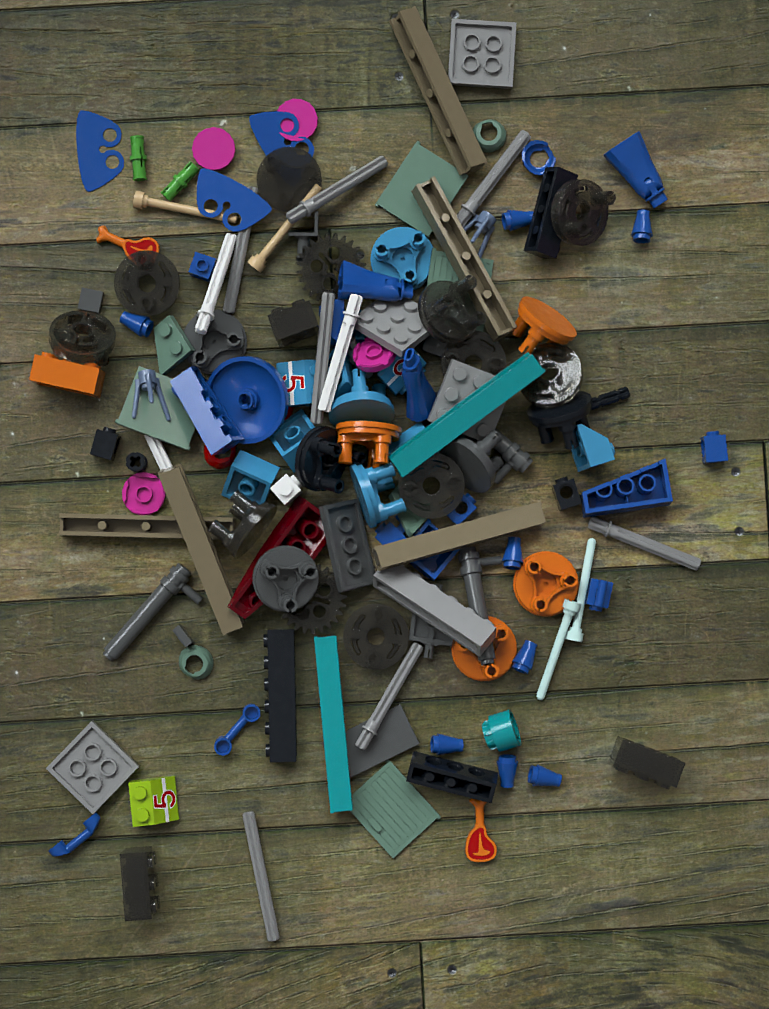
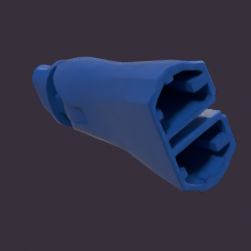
(636, 166)
(370, 285)
(418, 389)

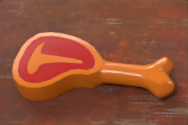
(129, 246)
(479, 845)

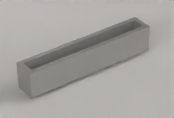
(436, 608)

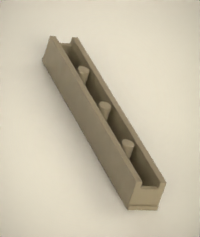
(438, 91)
(463, 257)
(129, 525)
(458, 536)
(200, 546)

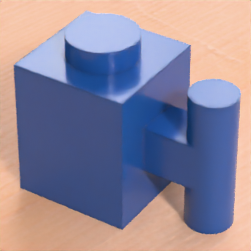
(390, 533)
(598, 594)

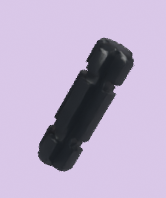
(610, 397)

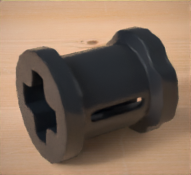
(129, 462)

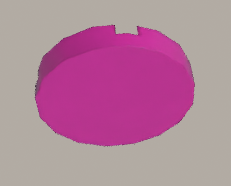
(305, 115)
(213, 149)
(371, 356)
(143, 493)

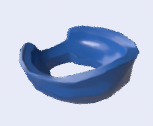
(534, 146)

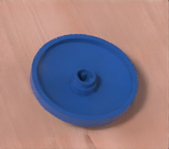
(252, 396)

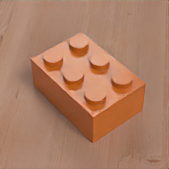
(67, 375)

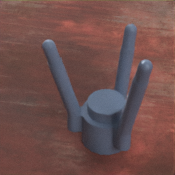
(483, 224)
(149, 382)

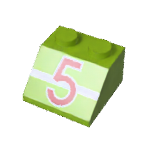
(153, 801)

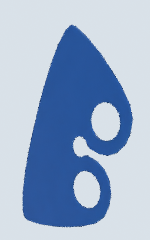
(267, 128)
(91, 161)
(224, 189)

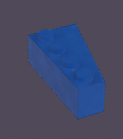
(633, 491)

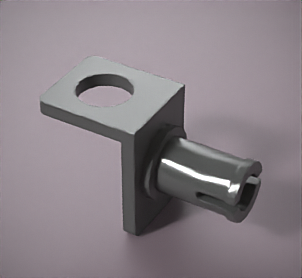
(304, 237)

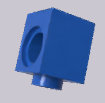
(202, 267)
(714, 447)
(458, 518)

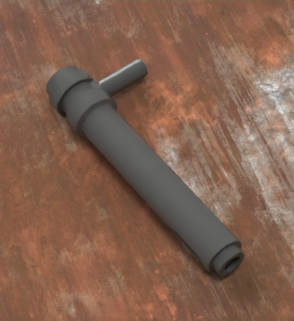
(511, 454)
(472, 571)
(168, 586)

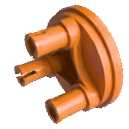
(544, 323)
(372, 434)
(545, 583)
(504, 648)

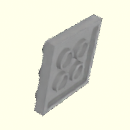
(482, 53)
(392, 324)
(457, 385)
(92, 767)

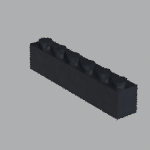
(282, 695)

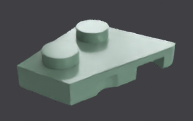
(171, 344)

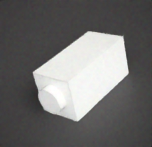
(287, 489)

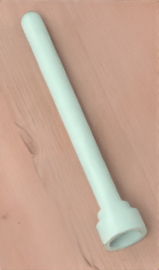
(569, 610)
(575, 632)

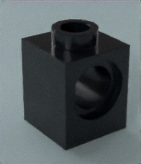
(105, 443)
(566, 503)

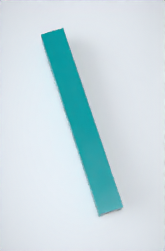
(466, 414)
(333, 724)

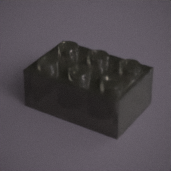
(293, 323)
(646, 763)
(139, 883)

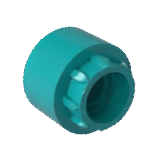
(501, 731)

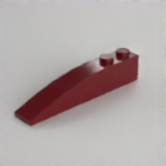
(298, 528)

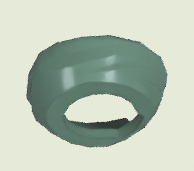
(493, 145)
(204, 654)

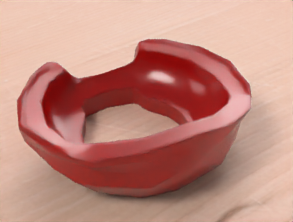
(219, 463)

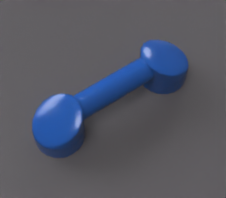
(223, 743)
(91, 825)

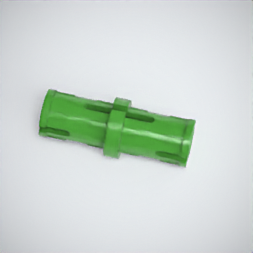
(138, 158)
(180, 181)

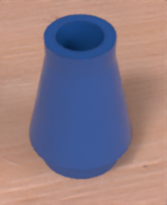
(516, 219)
(642, 227)
(138, 324)
(513, 554)
(525, 657)
(445, 744)
(507, 769)
(543, 777)

